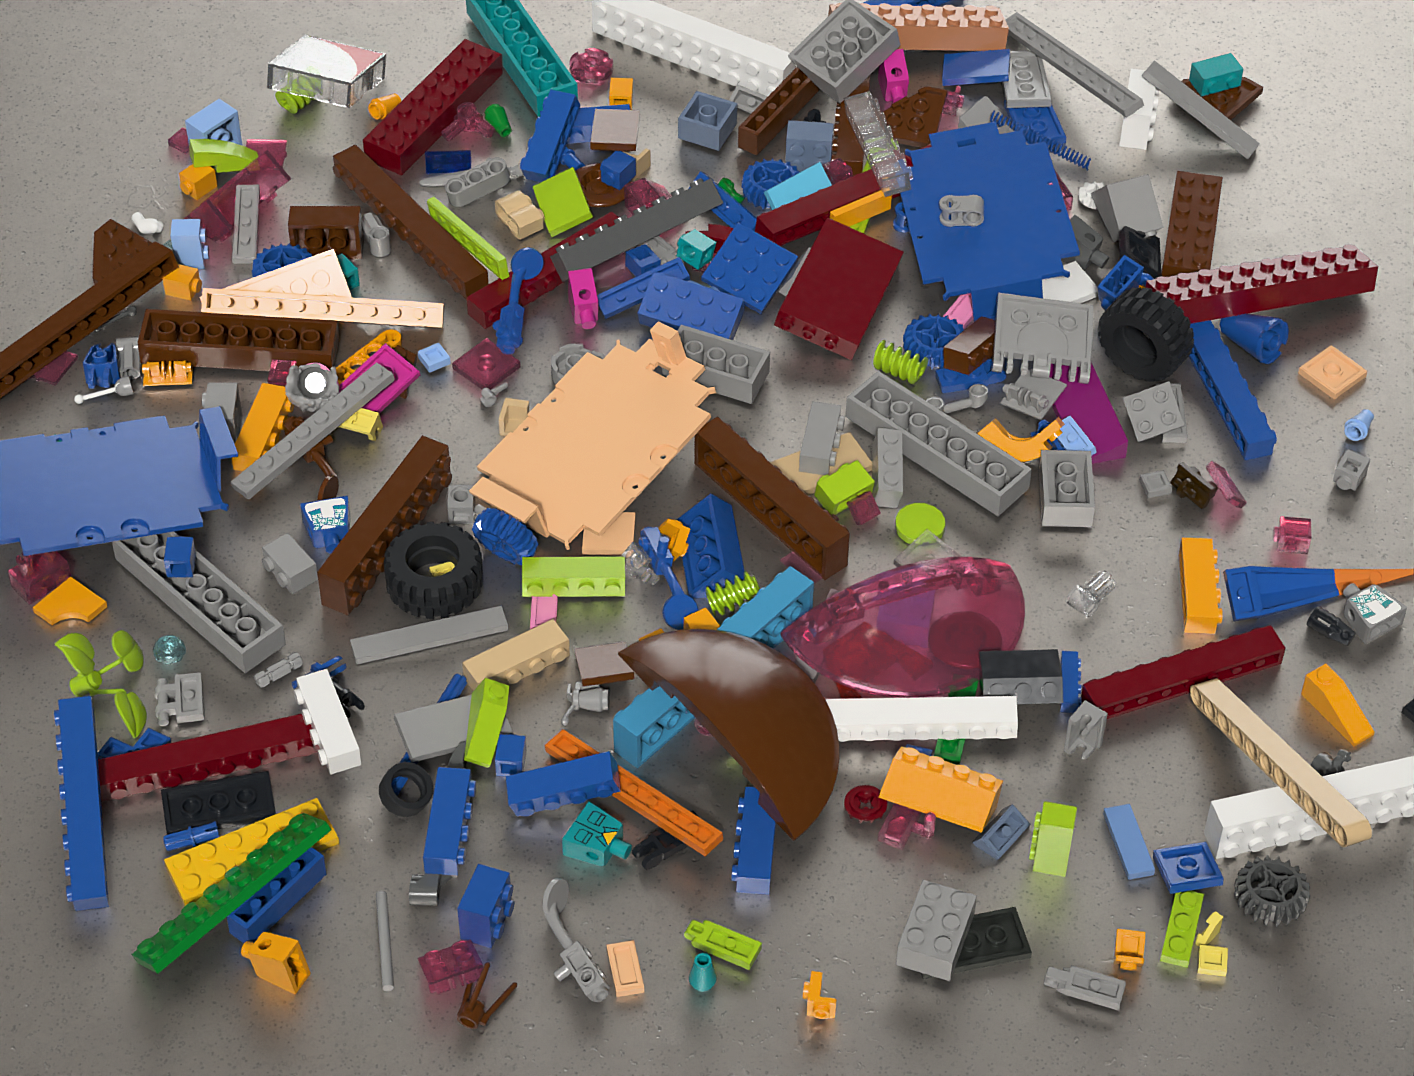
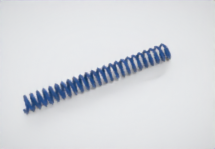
(1039, 140)

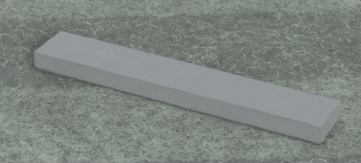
(1200, 109)
(429, 635)

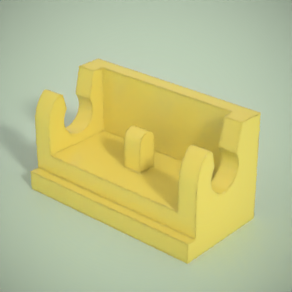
(364, 422)

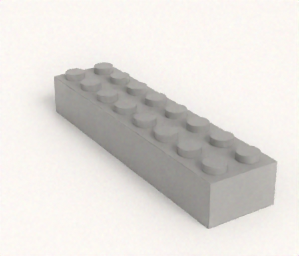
(940, 443)
(205, 601)

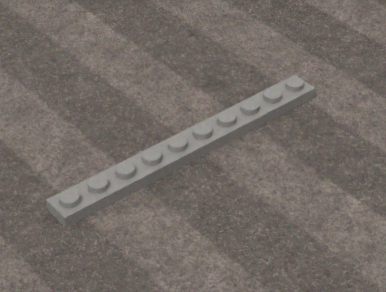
(1073, 65)

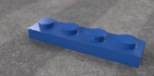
(731, 210)
(632, 291)

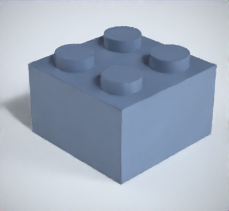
(707, 120)
(808, 143)

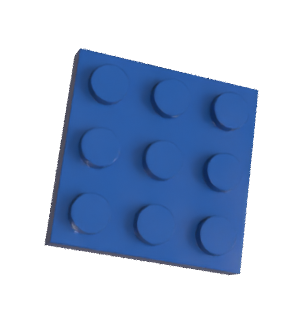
(749, 268)

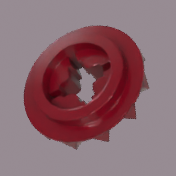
(865, 794)

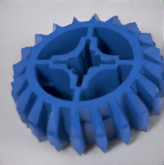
(763, 177)
(277, 258)
(922, 333)
(504, 536)

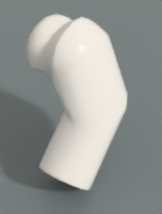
(147, 226)

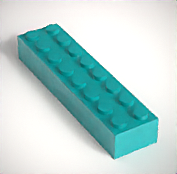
(523, 48)

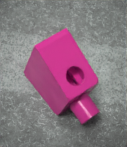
(894, 85)
(584, 305)

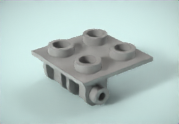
(1032, 395)
(1153, 411)

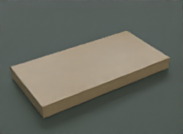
(847, 453)

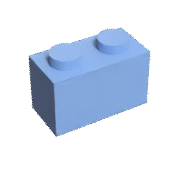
(188, 242)

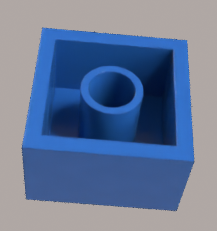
(485, 906)

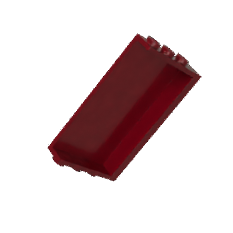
(838, 288)

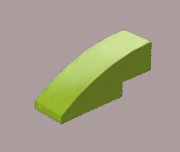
(221, 154)

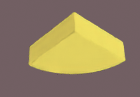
(1211, 931)

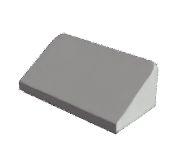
(747, 99)
(979, 113)

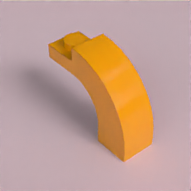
(1022, 448)

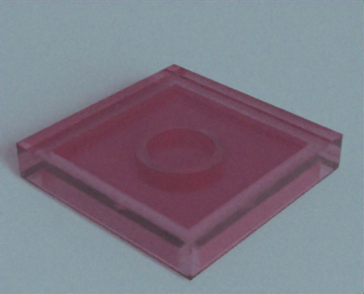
(486, 365)

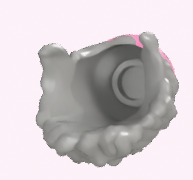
(311, 386)

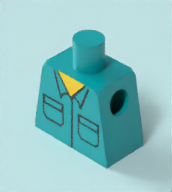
(595, 837)

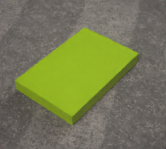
(562, 201)

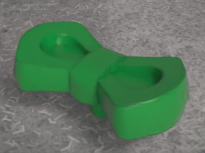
(728, 186)

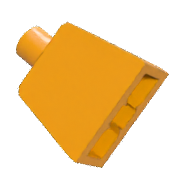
(278, 961)

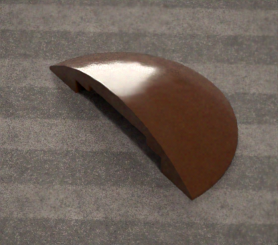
(756, 709)

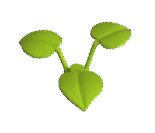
(80, 655)

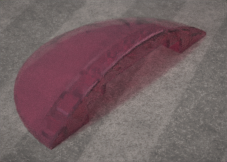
(913, 627)

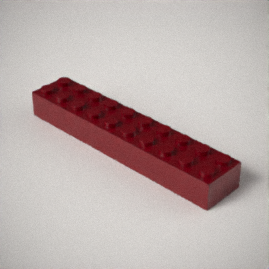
(1269, 283)

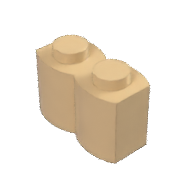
(519, 214)

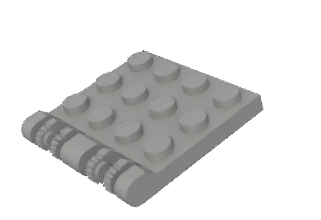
(1045, 334)

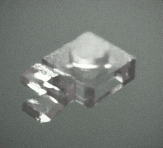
(637, 564)

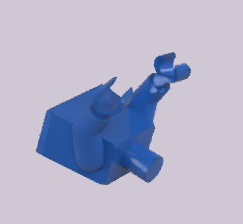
(1123, 277)

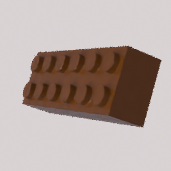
(1192, 223)

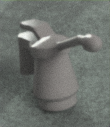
(588, 698)

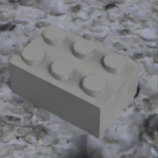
(1066, 488)
(936, 930)

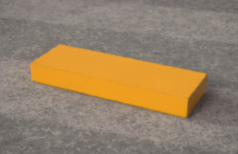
(862, 209)

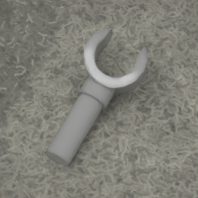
(489, 396)

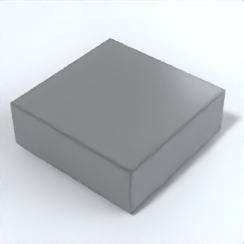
(1155, 484)

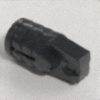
(1337, 630)

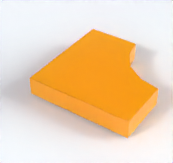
(70, 601)

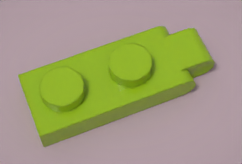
(723, 943)

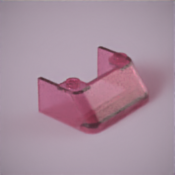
(218, 210)

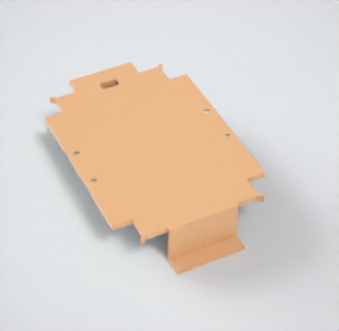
(597, 439)

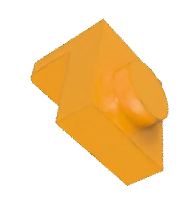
(678, 537)
(1129, 949)
(818, 1006)

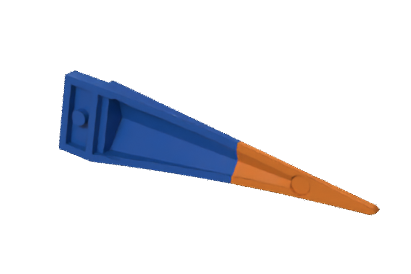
(1271, 590)

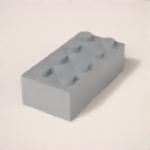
(729, 365)

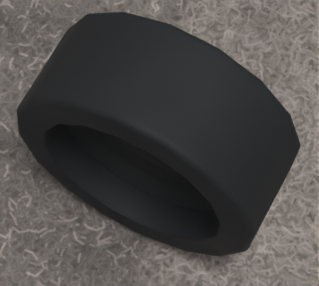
(414, 773)

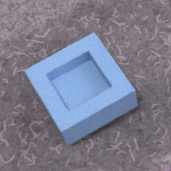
(434, 357)

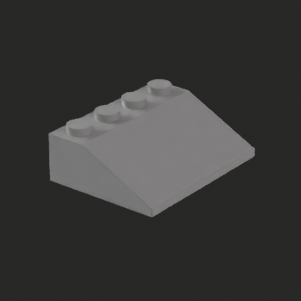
(845, 49)

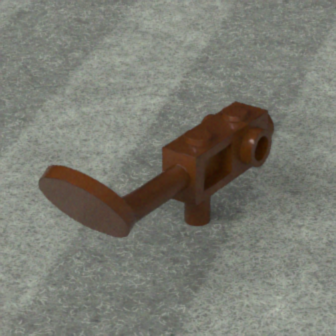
(330, 484)

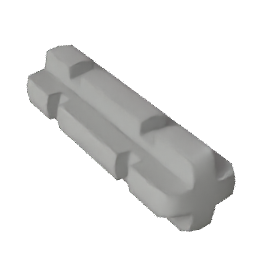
(278, 669)

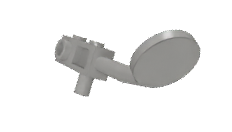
(576, 957)

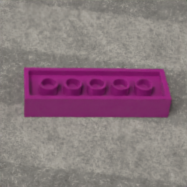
(1093, 414)

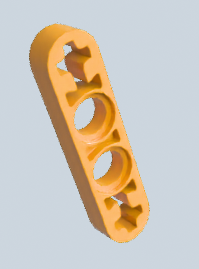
(344, 369)

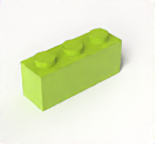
(1052, 838)

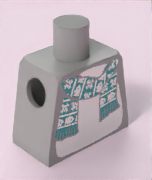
(1372, 611)

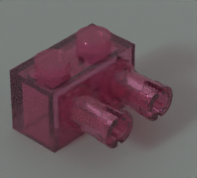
(38, 575)

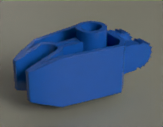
(101, 366)

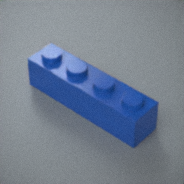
(1069, 667)

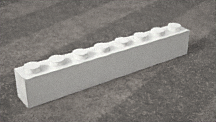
(925, 718)

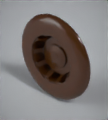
(597, 192)

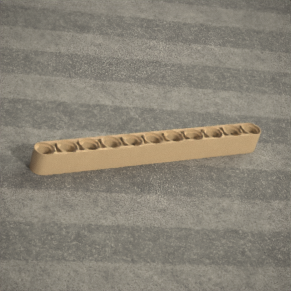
(1281, 763)

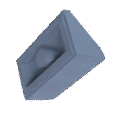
(1002, 832)

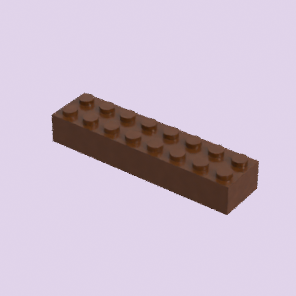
(235, 339)
(771, 498)
(396, 507)

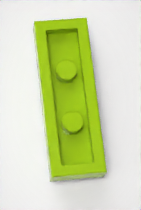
(1182, 928)

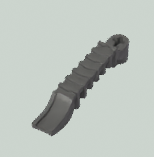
(425, 888)

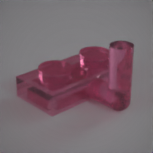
(901, 823)

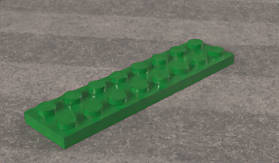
(231, 892)

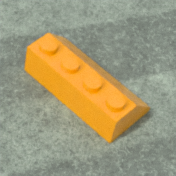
(941, 788)

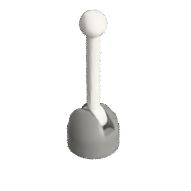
(122, 386)

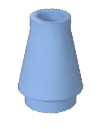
(1358, 426)

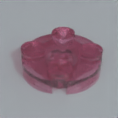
(582, 72)

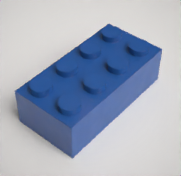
(691, 305)

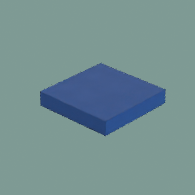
(1188, 867)

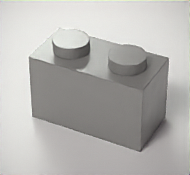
(289, 563)

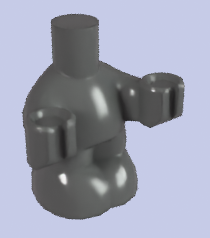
(1326, 765)

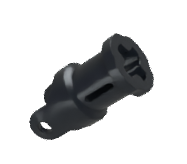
(347, 697)

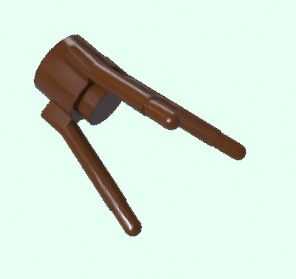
(471, 1010)

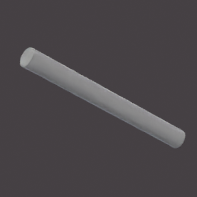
(384, 941)

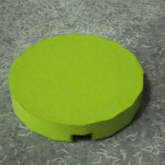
(917, 518)

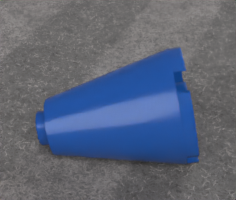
(1257, 335)

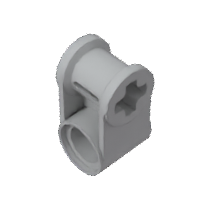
(963, 210)

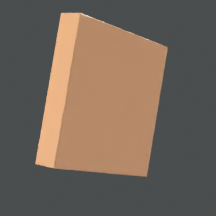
(1332, 372)
(613, 540)

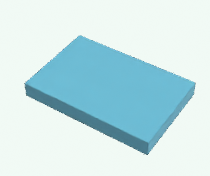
(798, 186)

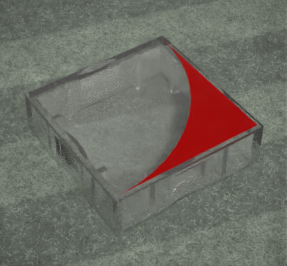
(326, 70)

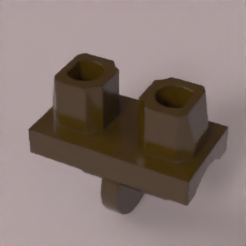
(1193, 486)

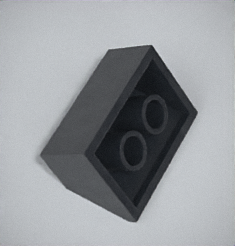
(1027, 674)

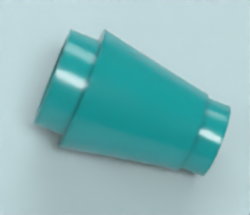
(702, 973)

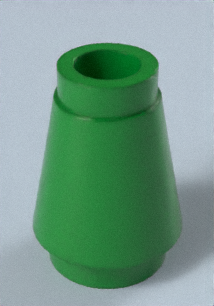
(497, 117)

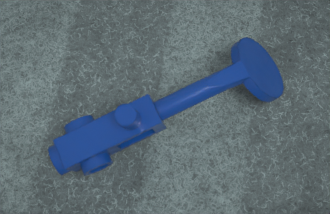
(524, 265)
(679, 604)

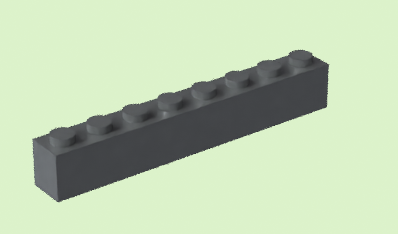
(637, 229)

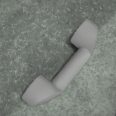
(977, 397)

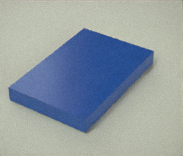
(976, 67)
(1039, 119)

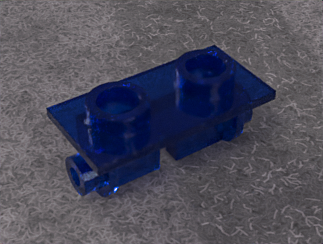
(447, 161)

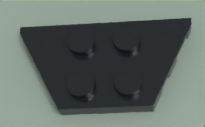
(1141, 250)

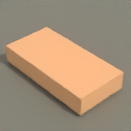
(625, 968)

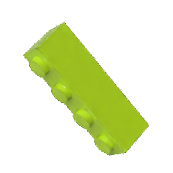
(573, 576)

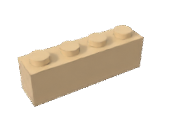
(519, 656)

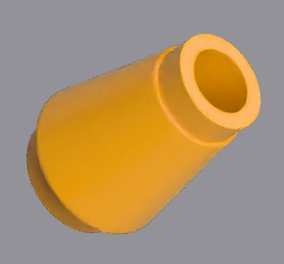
(382, 106)

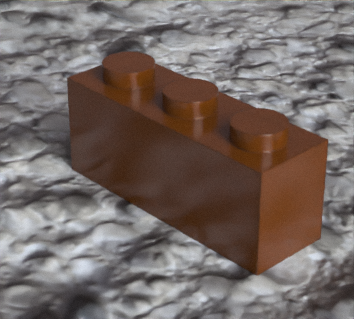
(970, 347)

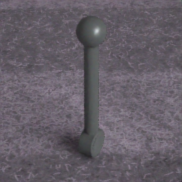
(131, 311)

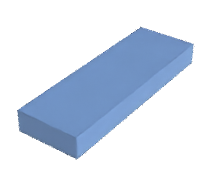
(1128, 841)

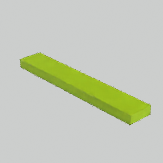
(468, 238)

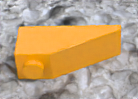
(1336, 704)

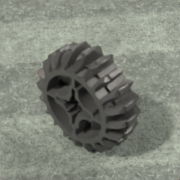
(1268, 898)

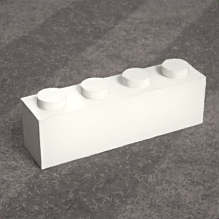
(328, 722)

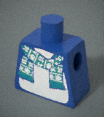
(326, 521)

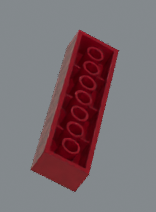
(431, 106)

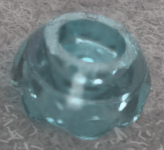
(169, 649)

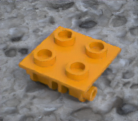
(177, 374)

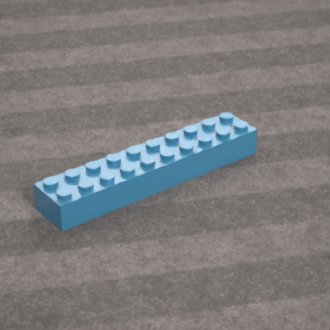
(657, 718)

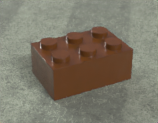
(327, 229)

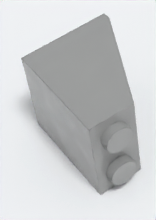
(1129, 205)

